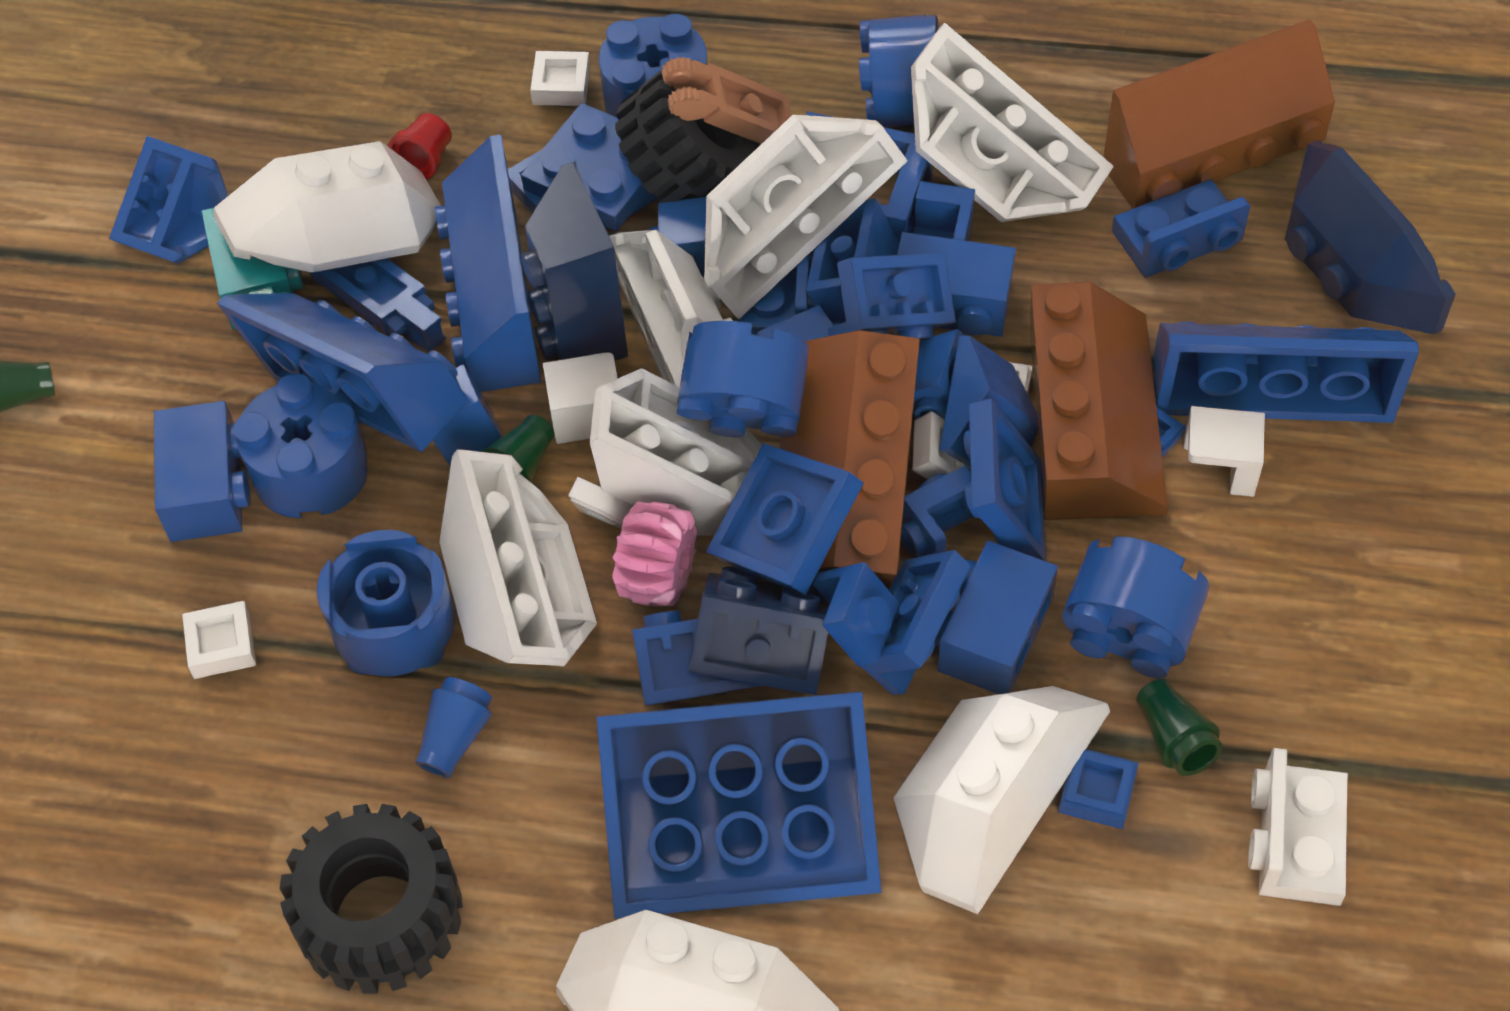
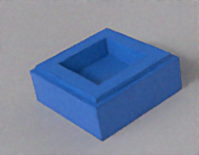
(1099, 788)

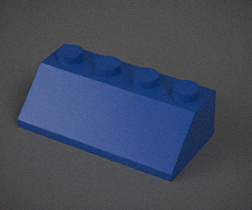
(487, 272)
(1283, 370)
(382, 376)

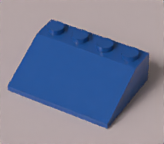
(738, 804)

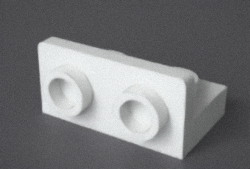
(1300, 832)

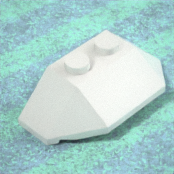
(997, 136)
(790, 200)
(330, 209)
(664, 295)
(659, 456)
(511, 564)
(989, 786)
(681, 966)

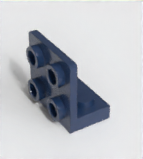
(760, 632)

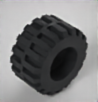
(671, 154)
(351, 853)

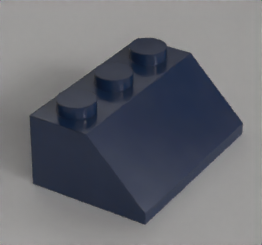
(573, 274)

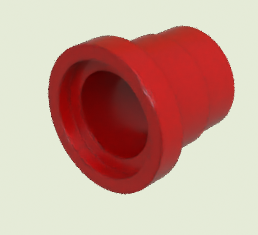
(423, 143)

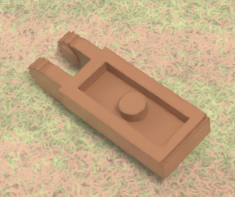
(724, 99)

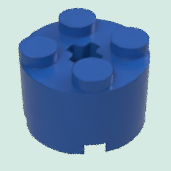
(639, 49)
(886, 73)
(743, 379)
(302, 447)
(387, 604)
(1135, 605)

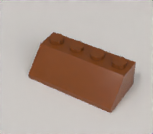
(1219, 115)
(1094, 404)
(861, 421)

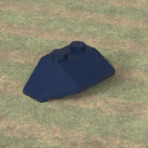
(1363, 245)

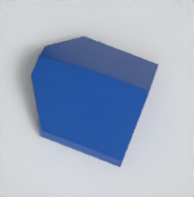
(167, 200)
(977, 377)

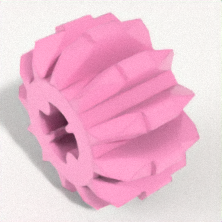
(654, 553)

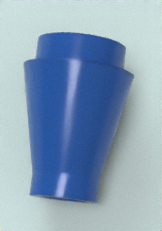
(452, 724)

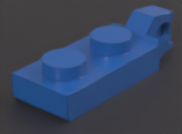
(386, 299)

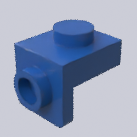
(933, 510)
(858, 610)

